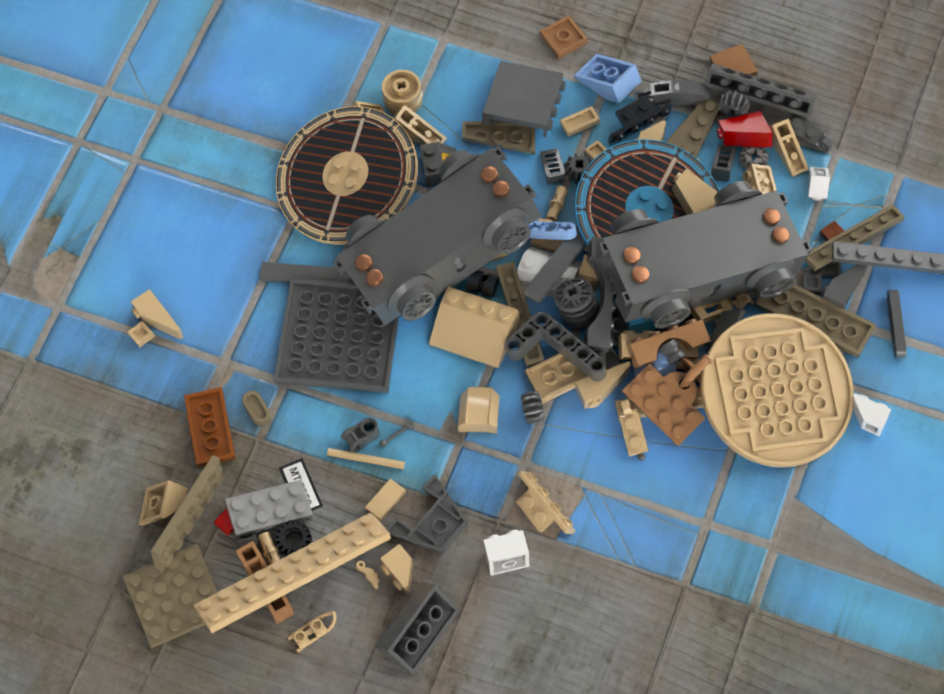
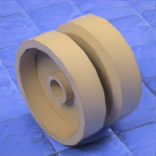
(401, 89)

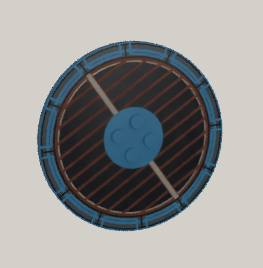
(632, 178)

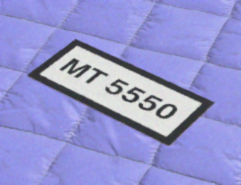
(298, 471)

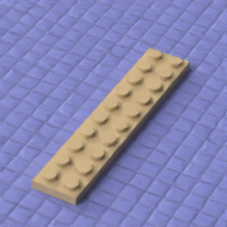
(291, 572)

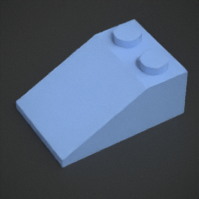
(609, 77)

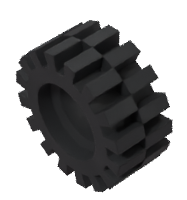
(288, 529)

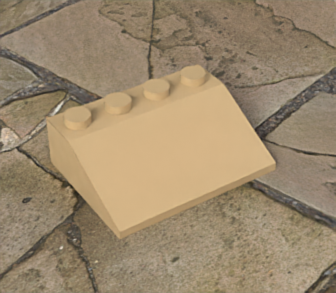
(473, 327)

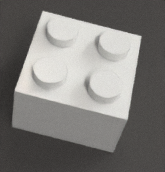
(506, 552)

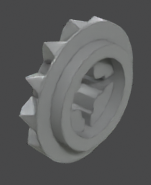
(747, 152)

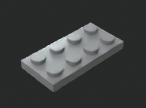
(268, 508)

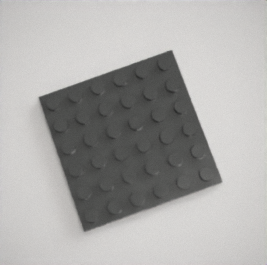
(334, 339)

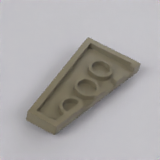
(500, 135)

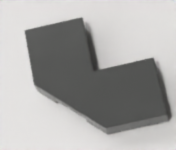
(813, 280)

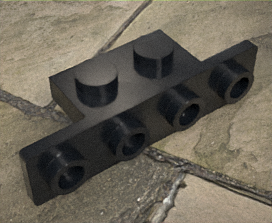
(636, 115)

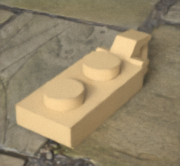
(632, 430)

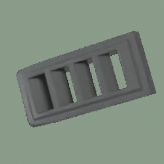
(723, 173)
(557, 176)

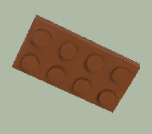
(209, 426)

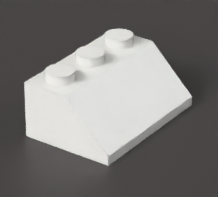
(535, 259)

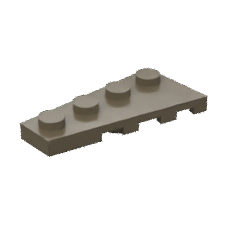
(695, 129)

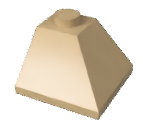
(161, 501)

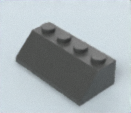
(417, 627)

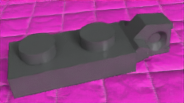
(810, 134)

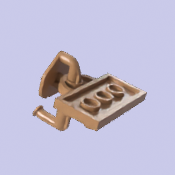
(666, 401)

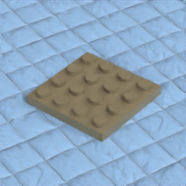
(168, 597)

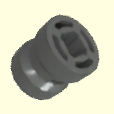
(671, 350)

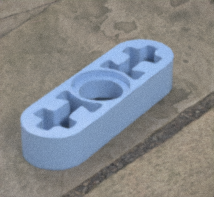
(559, 231)

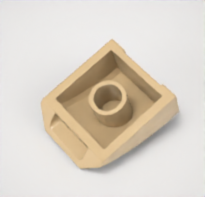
(478, 410)

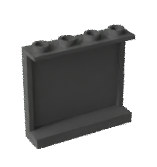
(524, 96)

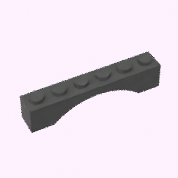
(598, 334)

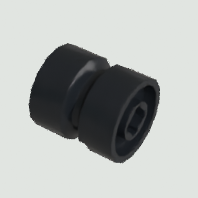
(483, 284)

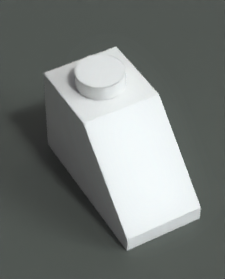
(818, 183)

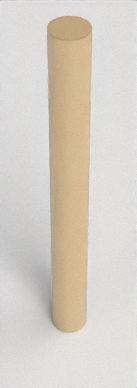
(366, 458)

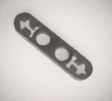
(896, 323)

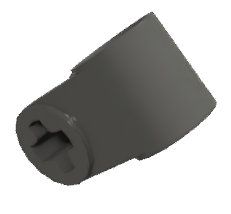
(360, 435)

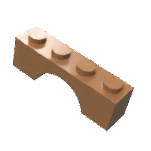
(690, 335)
(253, 562)

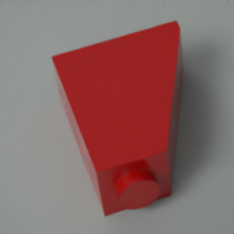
(745, 131)

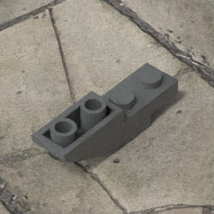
(675, 91)

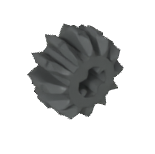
(733, 104)
(576, 166)
(533, 407)

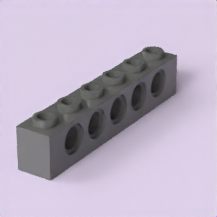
(761, 90)

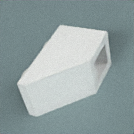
(870, 415)

